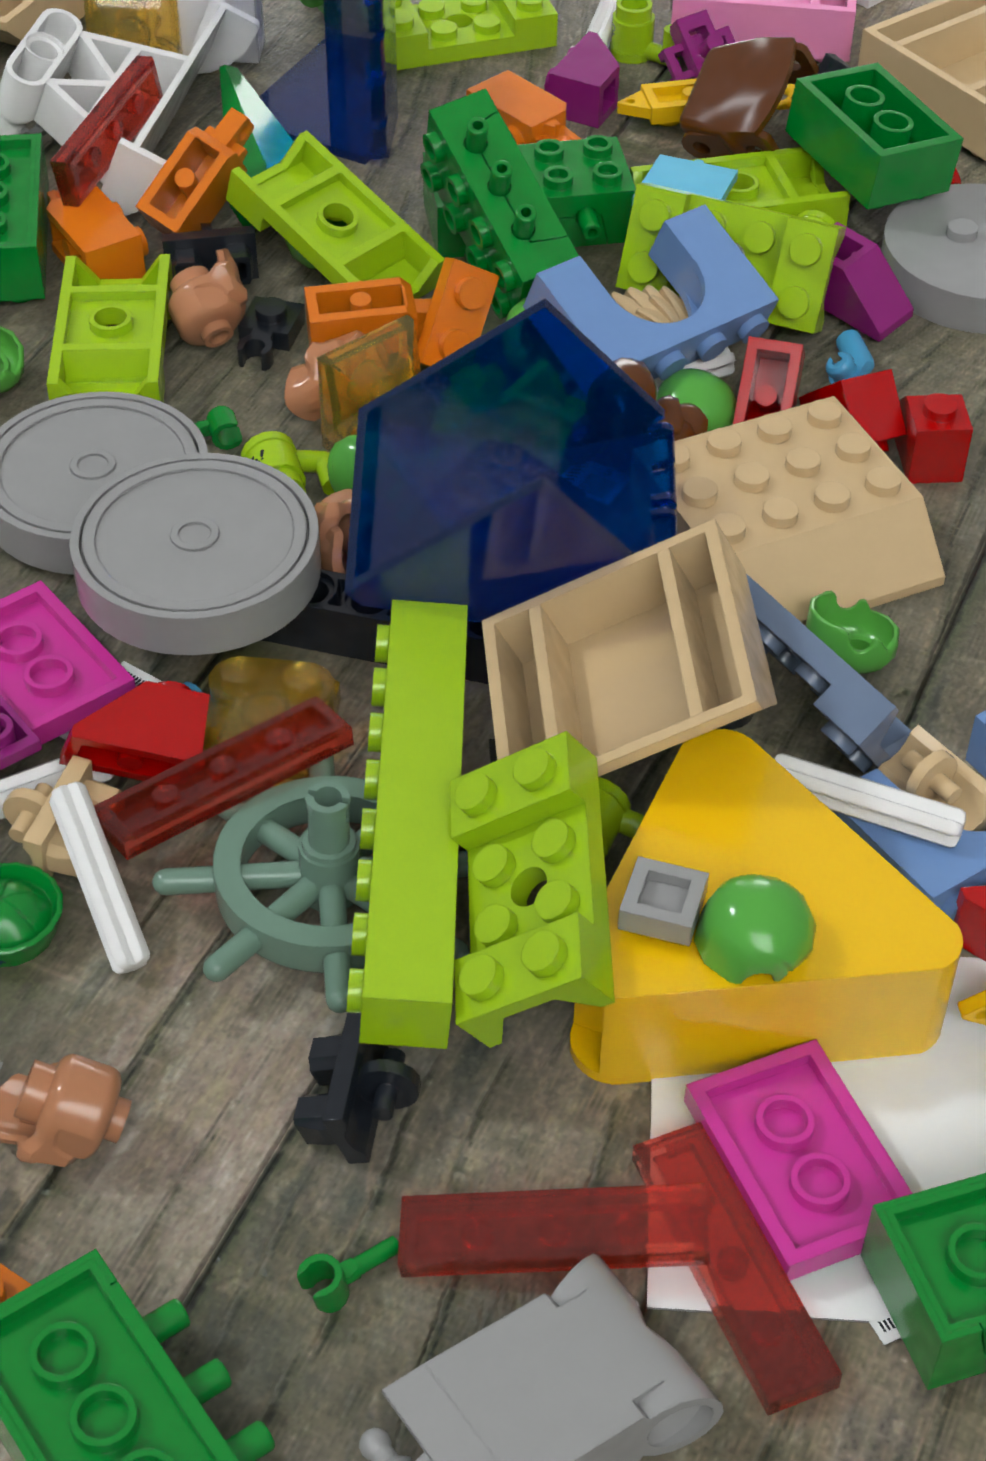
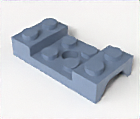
(857, 714)

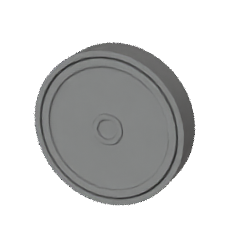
(941, 255)
(65, 452)
(196, 553)

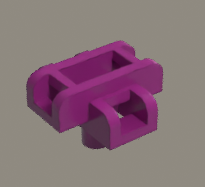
(694, 47)

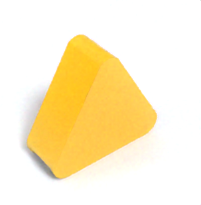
(877, 955)

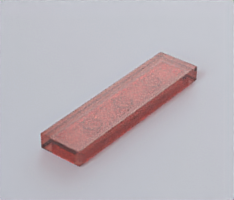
(92, 145)
(222, 776)
(554, 1229)
(745, 1279)

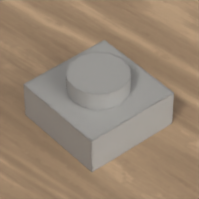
(663, 901)

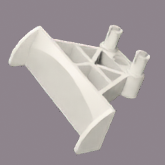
(55, 45)

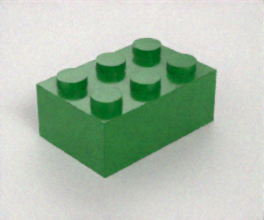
(873, 135)

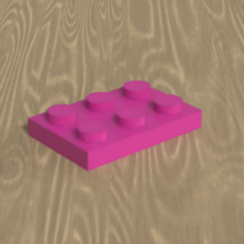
(53, 664)
(798, 1154)

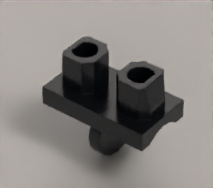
(200, 248)
(363, 1089)

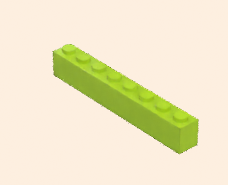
(414, 866)

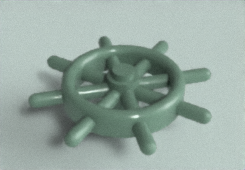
(317, 870)

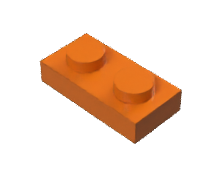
(456, 310)

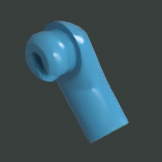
(854, 356)

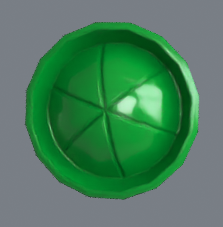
(28, 912)

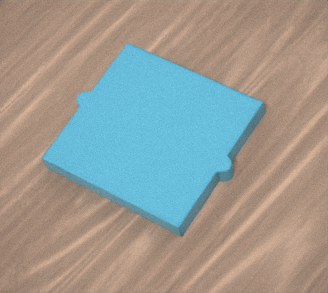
(691, 176)

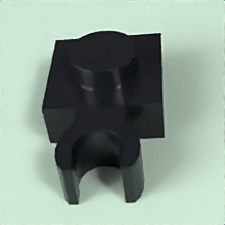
(268, 326)

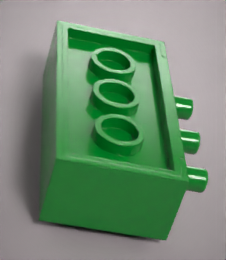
(583, 182)
(491, 197)
(23, 217)
(932, 1276)
(96, 1385)

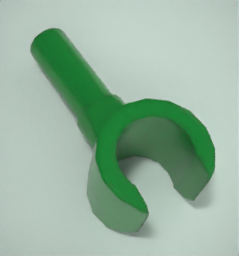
(222, 427)
(348, 1271)

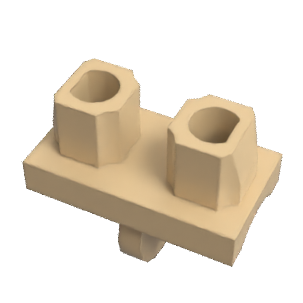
(934, 772)
(34, 820)

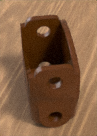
(739, 95)

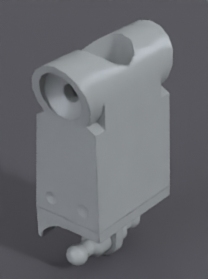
(554, 1384)

